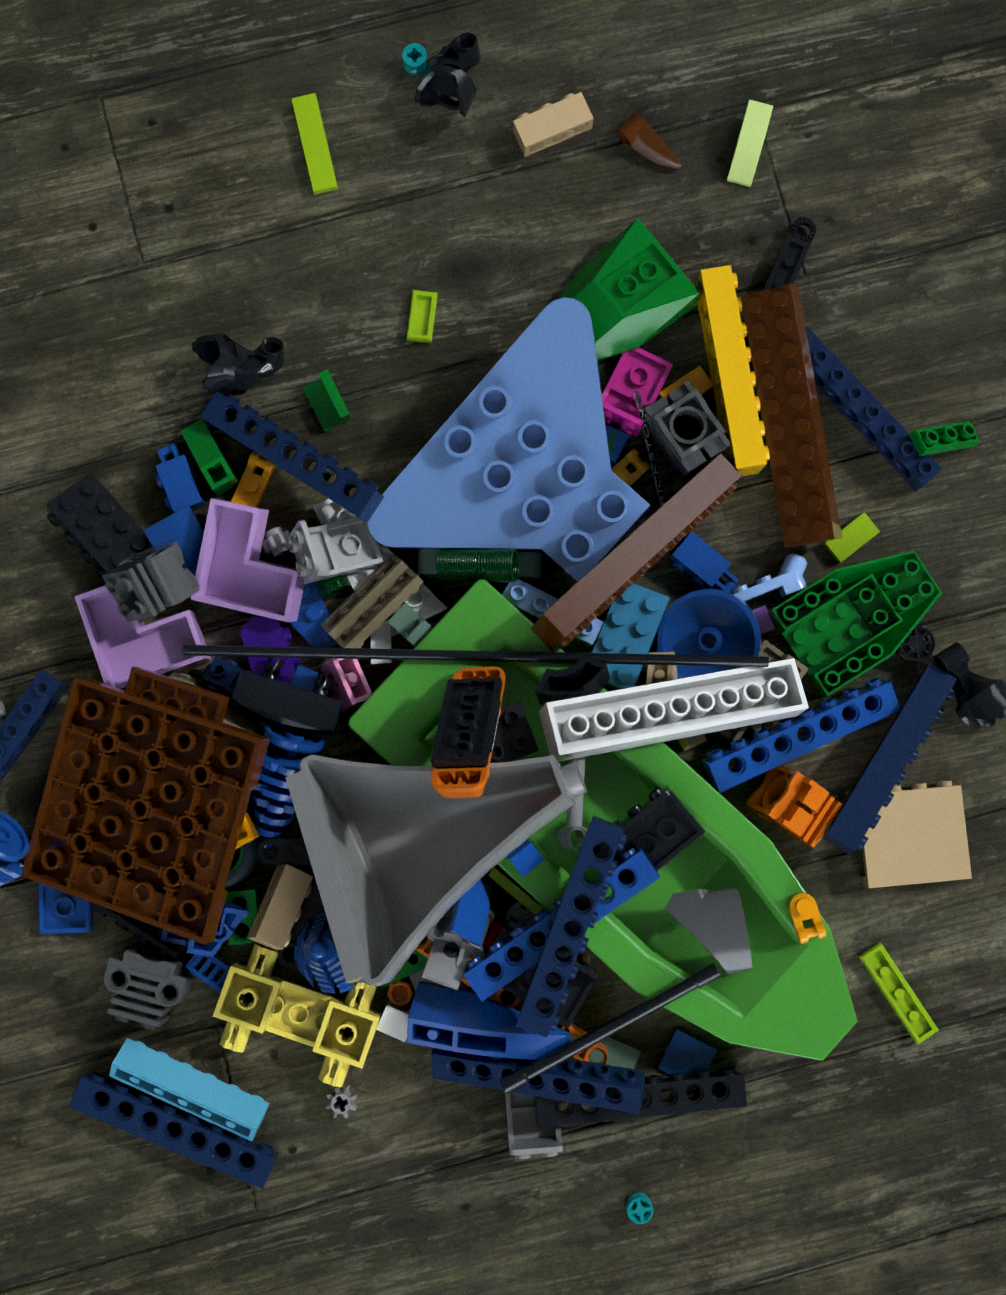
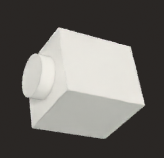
(394, 1021)

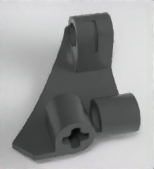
(717, 923)

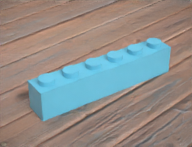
(189, 1089)

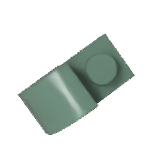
(409, 624)

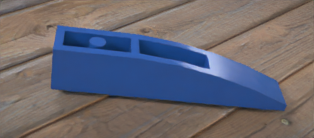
(465, 1024)

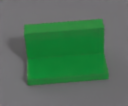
(327, 402)

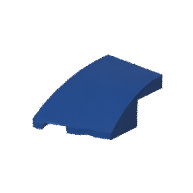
(184, 529)
(230, 918)

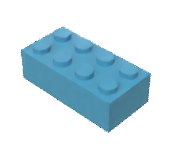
(630, 630)

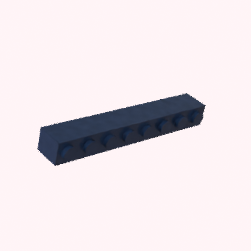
(890, 759)

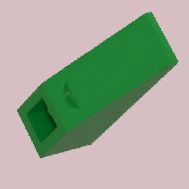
(209, 457)

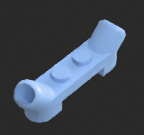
(788, 581)

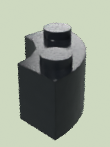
(578, 680)

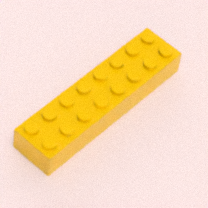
(730, 369)

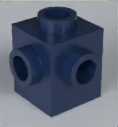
(221, 676)

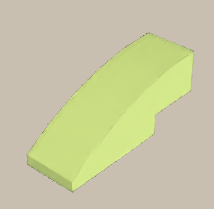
(749, 143)

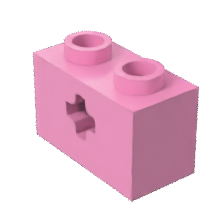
(348, 682)

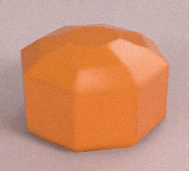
(400, 992)

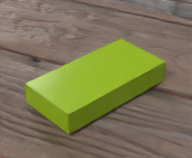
(422, 316)
(853, 537)

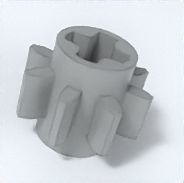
(276, 542)
(338, 1108)

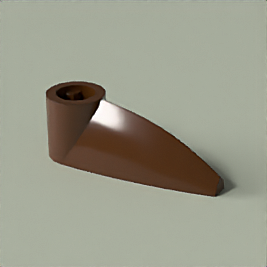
(641, 137)

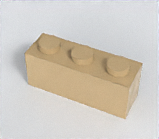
(552, 123)
(280, 907)

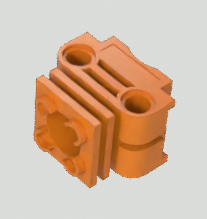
(794, 804)

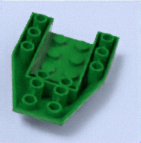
(631, 291)
(855, 617)

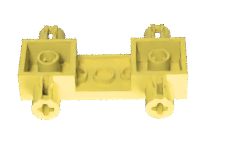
(297, 1014)

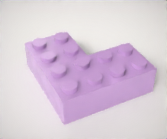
(231, 567)
(127, 644)

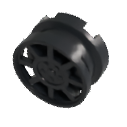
(917, 645)

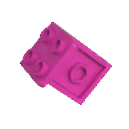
(634, 372)

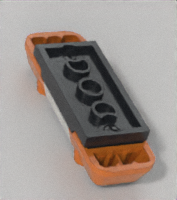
(467, 732)

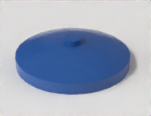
(709, 625)

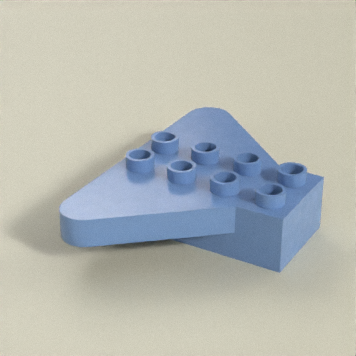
(521, 459)

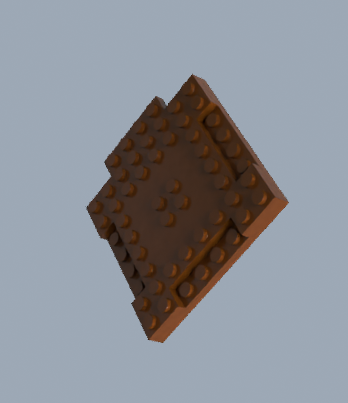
(146, 801)

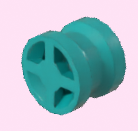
(414, 66)
(641, 1213)

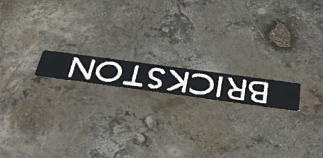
(650, 448)

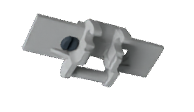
(451, 951)

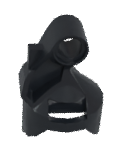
(447, 75)
(235, 365)
(978, 697)

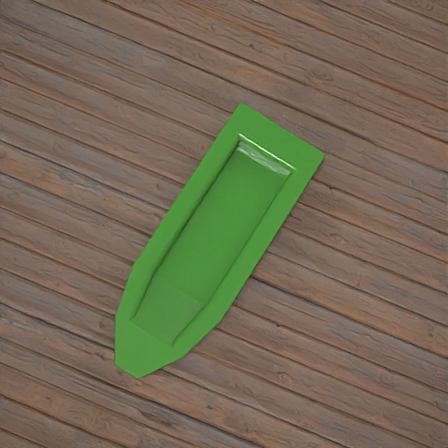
(794, 994)

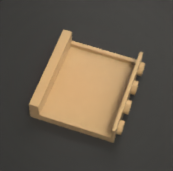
(918, 838)

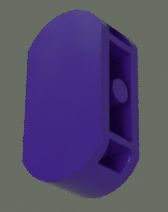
(270, 633)

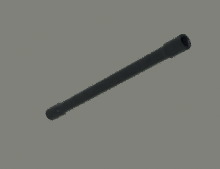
(524, 1075)

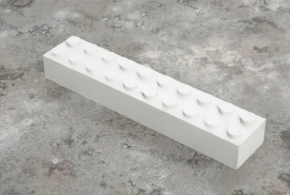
(672, 710)

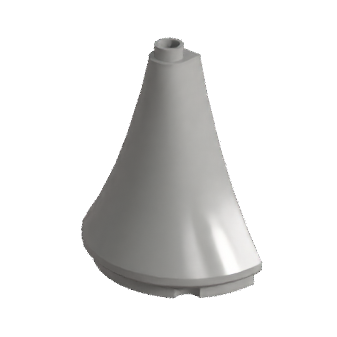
(401, 854)

